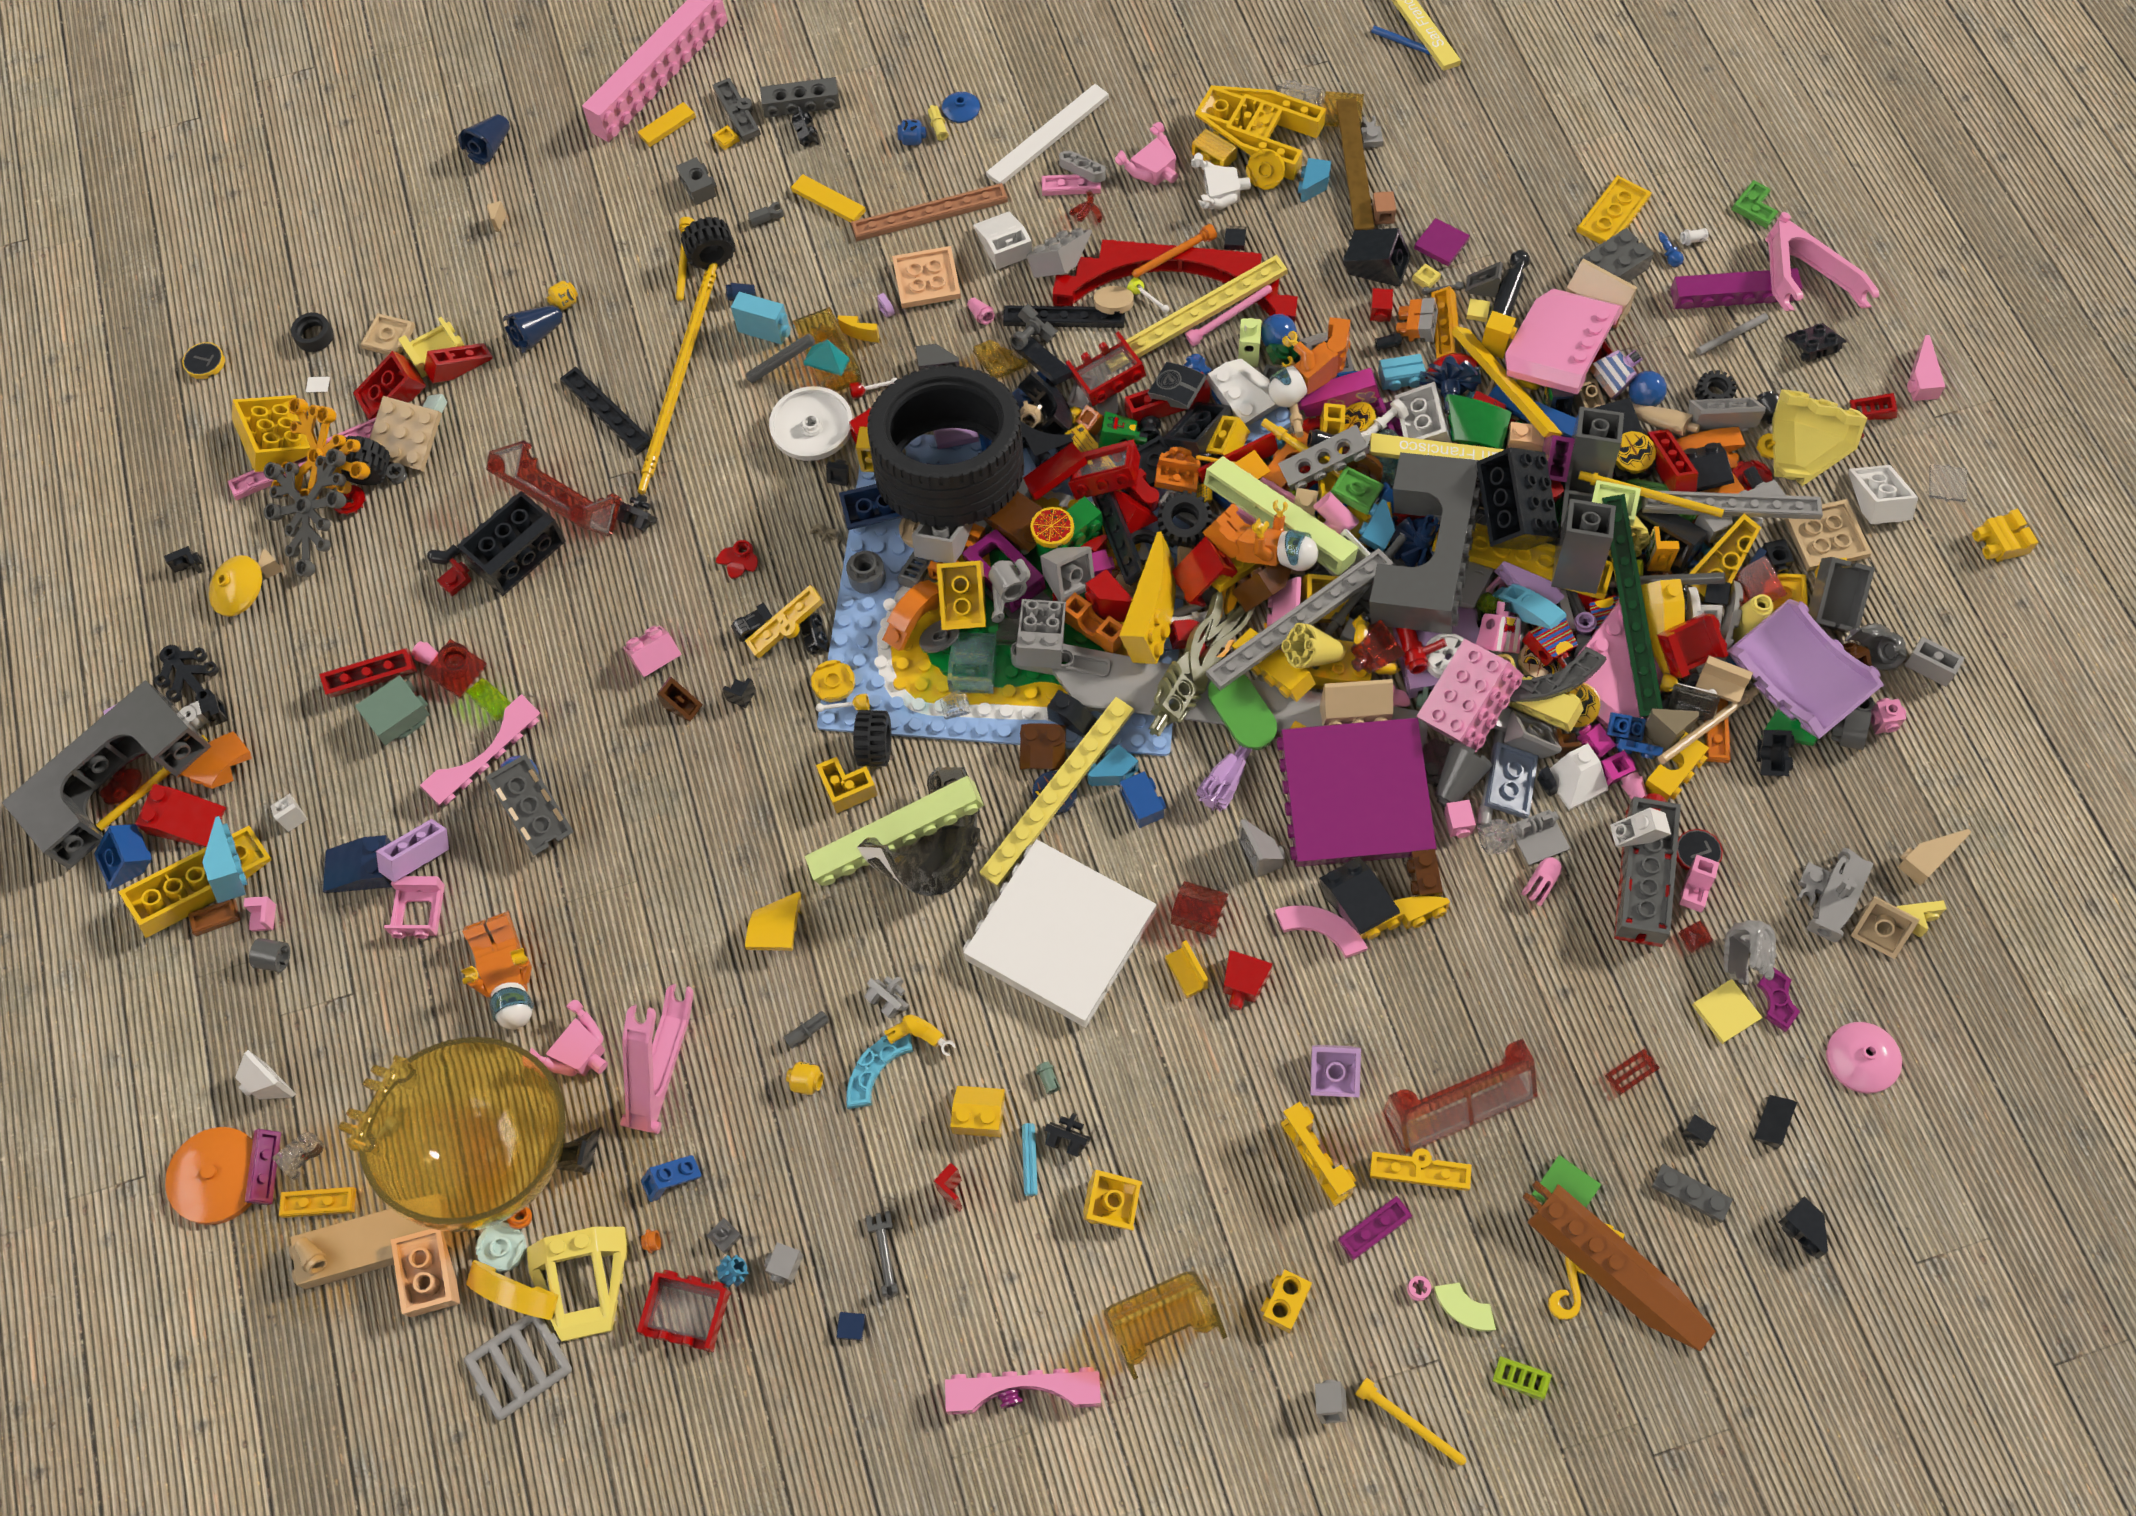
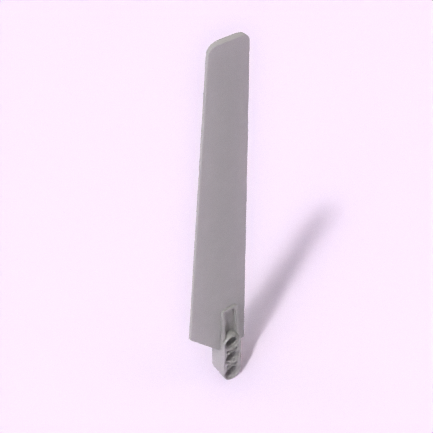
(1101, 676)

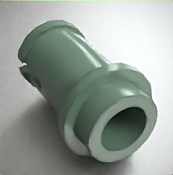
(1048, 1077)

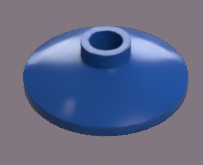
(960, 107)

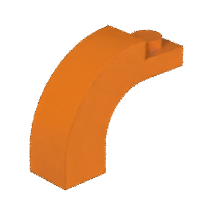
(908, 611)

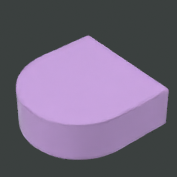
(885, 305)

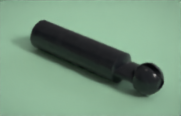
(1511, 284)

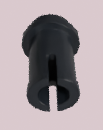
(1388, 341)

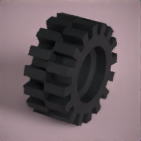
(1715, 380)

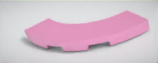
(1324, 922)

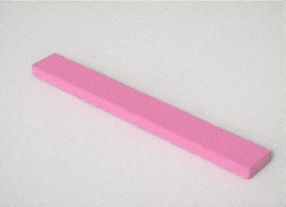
(256, 481)

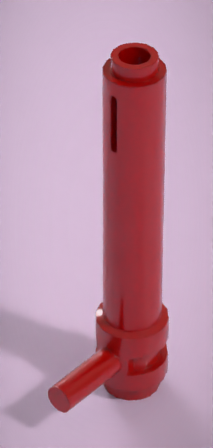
(1415, 653)

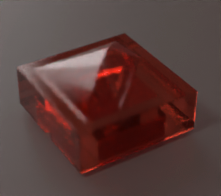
(1696, 936)

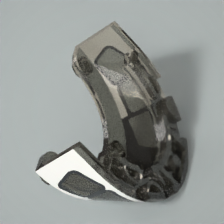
(936, 860)

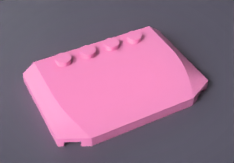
(1560, 340)
(1614, 678)

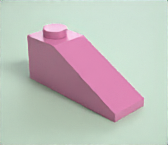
(1926, 377)

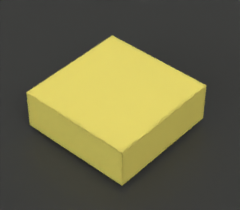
(1426, 276)
(1478, 310)

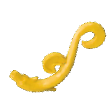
(1553, 1301)

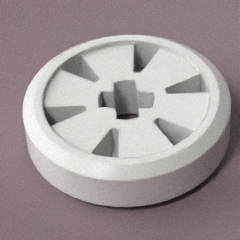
(1436, 661)

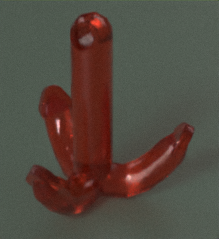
(1085, 207)

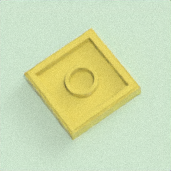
(1727, 1011)

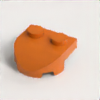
(1177, 470)

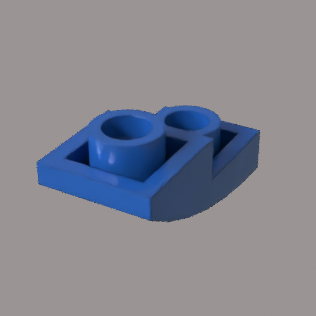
(1626, 726)

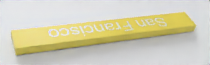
(1428, 33)
(1391, 446)

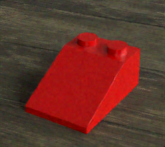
(392, 378)
(178, 816)

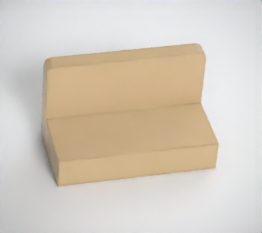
(1724, 678)

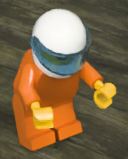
(1314, 368)
(1261, 543)
(502, 970)

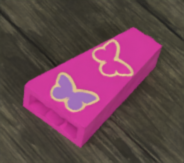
(1344, 391)

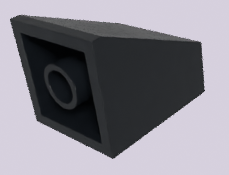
(1378, 255)

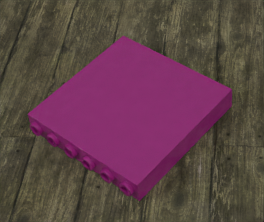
(1355, 792)

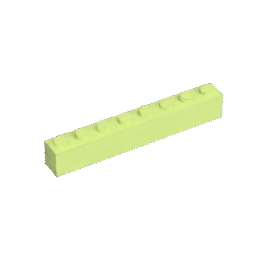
(1257, 500)
(896, 829)

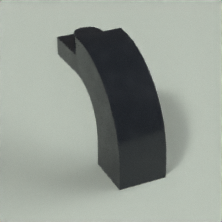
(1054, 406)

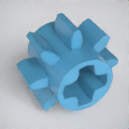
(732, 1270)

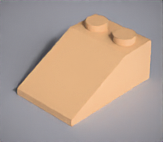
(424, 1273)

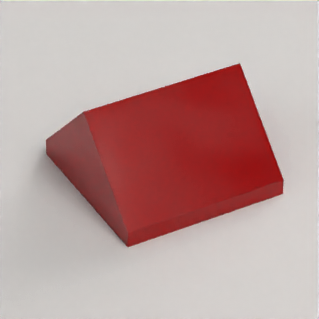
(1134, 512)

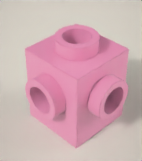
(1887, 715)

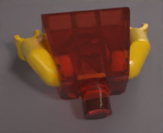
(1375, 648)

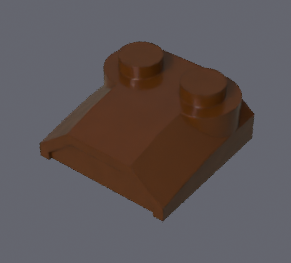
(1042, 746)

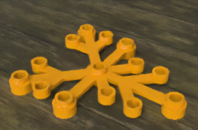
(325, 416)

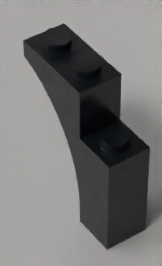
(1042, 445)

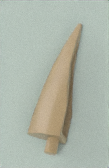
(1664, 418)

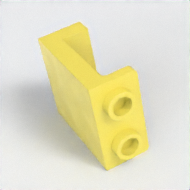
(438, 338)

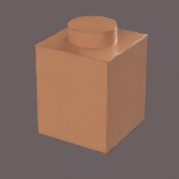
(1383, 208)

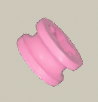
(1426, 1286)

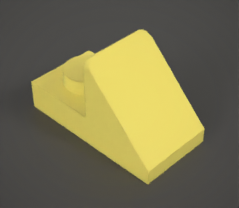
(1925, 912)

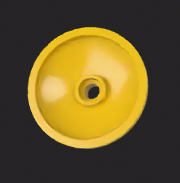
(235, 585)

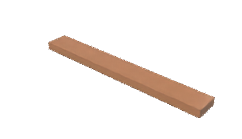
(929, 212)

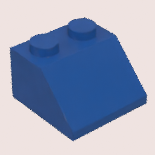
(122, 854)

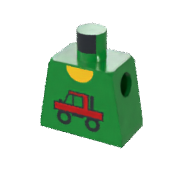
(1119, 429)

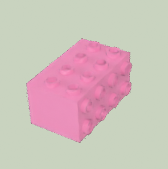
(1470, 695)

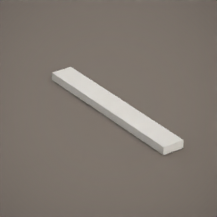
(1047, 135)

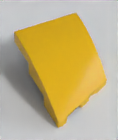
(774, 925)

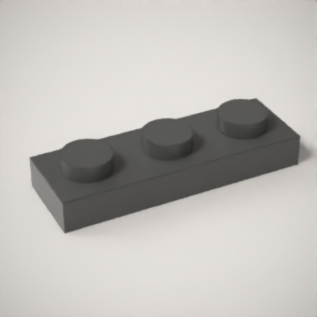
(1692, 1193)

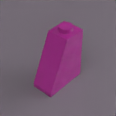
(1558, 453)

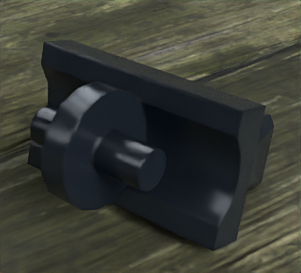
(643, 518)
(1056, 1132)

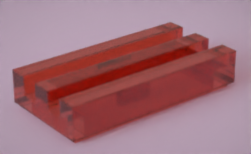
(1647, 1061)

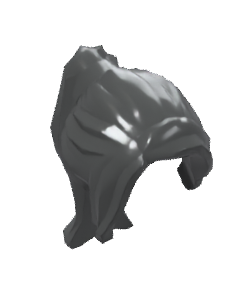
(1885, 647)

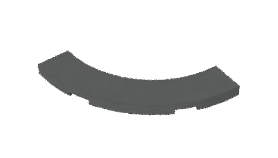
(1561, 682)

